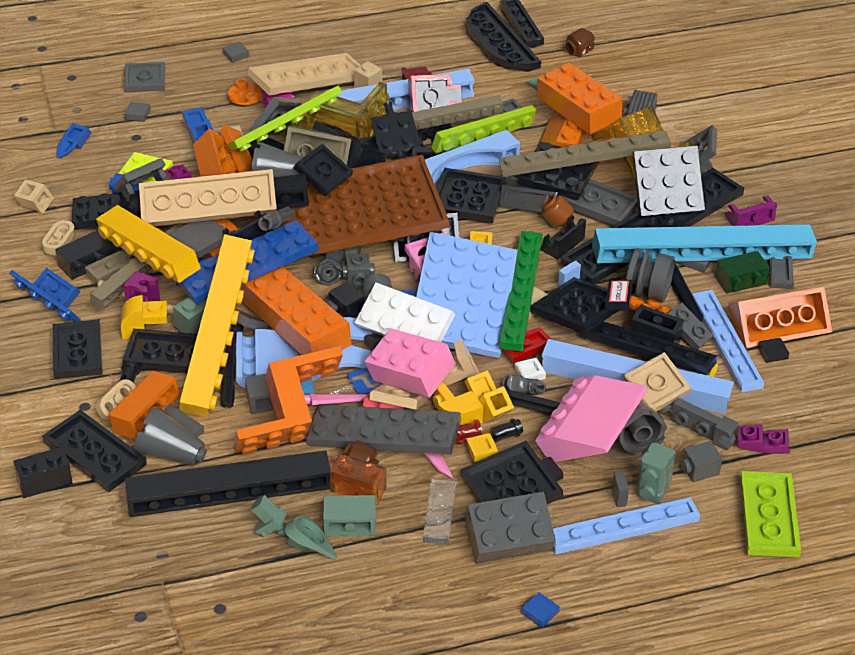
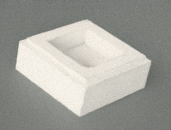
(530, 369)

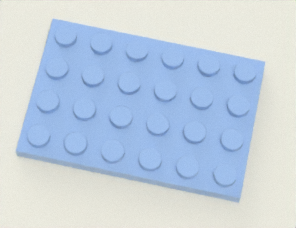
(472, 283)

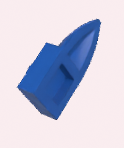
(73, 138)

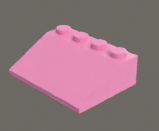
(589, 417)

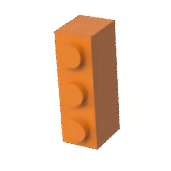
(152, 392)

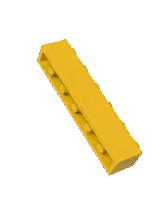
(148, 244)

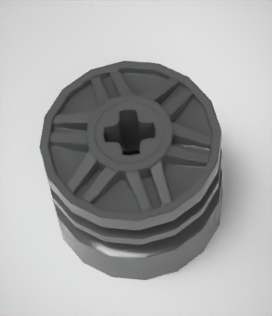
(650, 275)

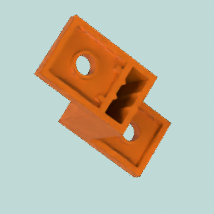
(288, 400)

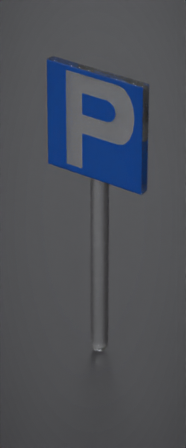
(360, 381)

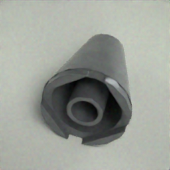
(270, 157)
(642, 429)
(168, 439)

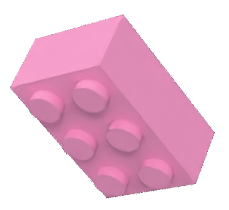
(410, 362)

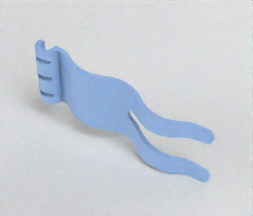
(267, 346)

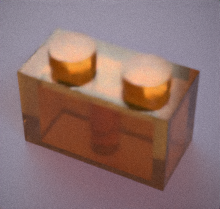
(358, 477)

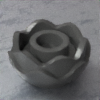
(330, 278)

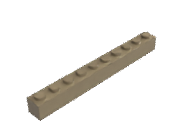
(458, 112)
(114, 285)

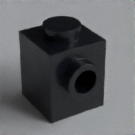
(347, 299)

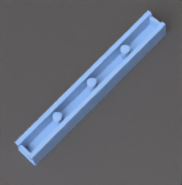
(399, 90)
(577, 361)

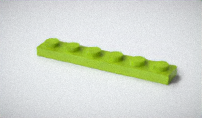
(279, 123)
(483, 128)

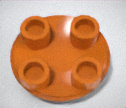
(245, 92)
(654, 304)

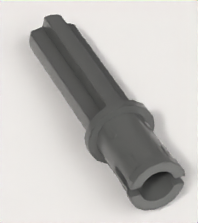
(275, 218)

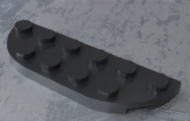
(499, 40)

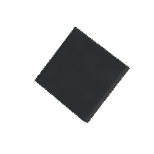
(323, 170)

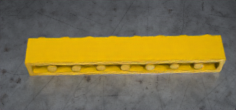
(216, 325)

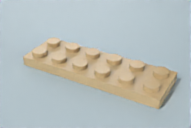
(304, 73)
(207, 197)

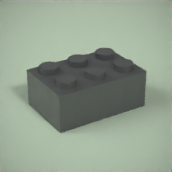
(509, 527)

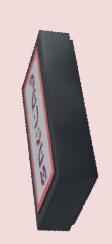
(619, 295)

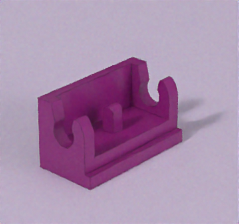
(753, 215)
(143, 285)

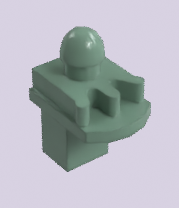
(270, 517)

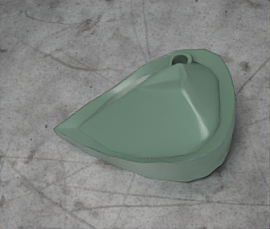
(308, 536)

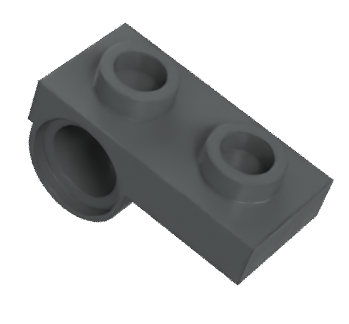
(693, 330)

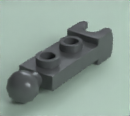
(703, 422)

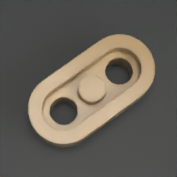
(58, 236)
(113, 397)

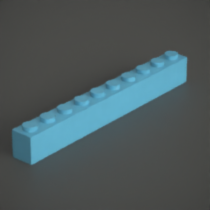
(704, 243)

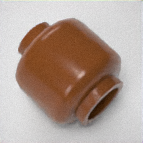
(557, 210)

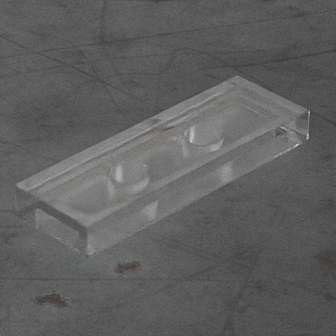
(439, 511)

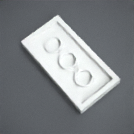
(397, 310)

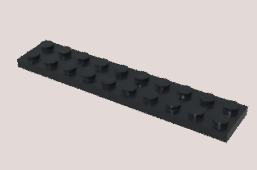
(717, 192)

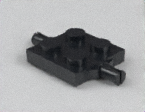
(395, 132)

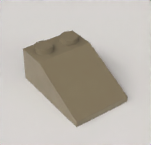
(303, 140)

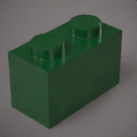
(742, 272)

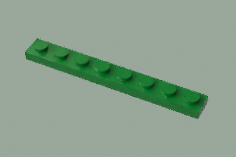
(521, 293)

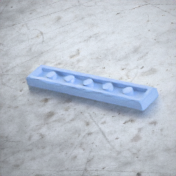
(728, 343)
(625, 525)

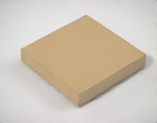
(661, 380)
(398, 397)

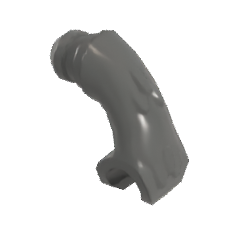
(523, 384)

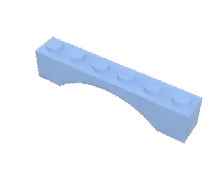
(480, 152)

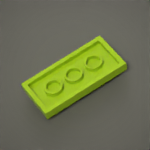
(770, 514)

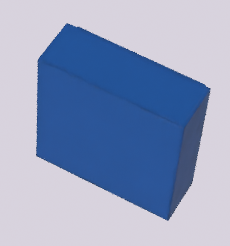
(540, 610)

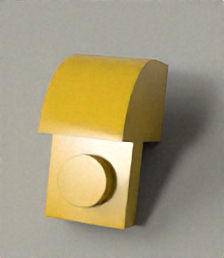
(138, 313)
(495, 401)
(466, 404)

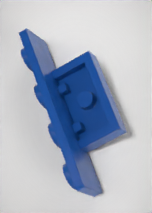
(53, 289)

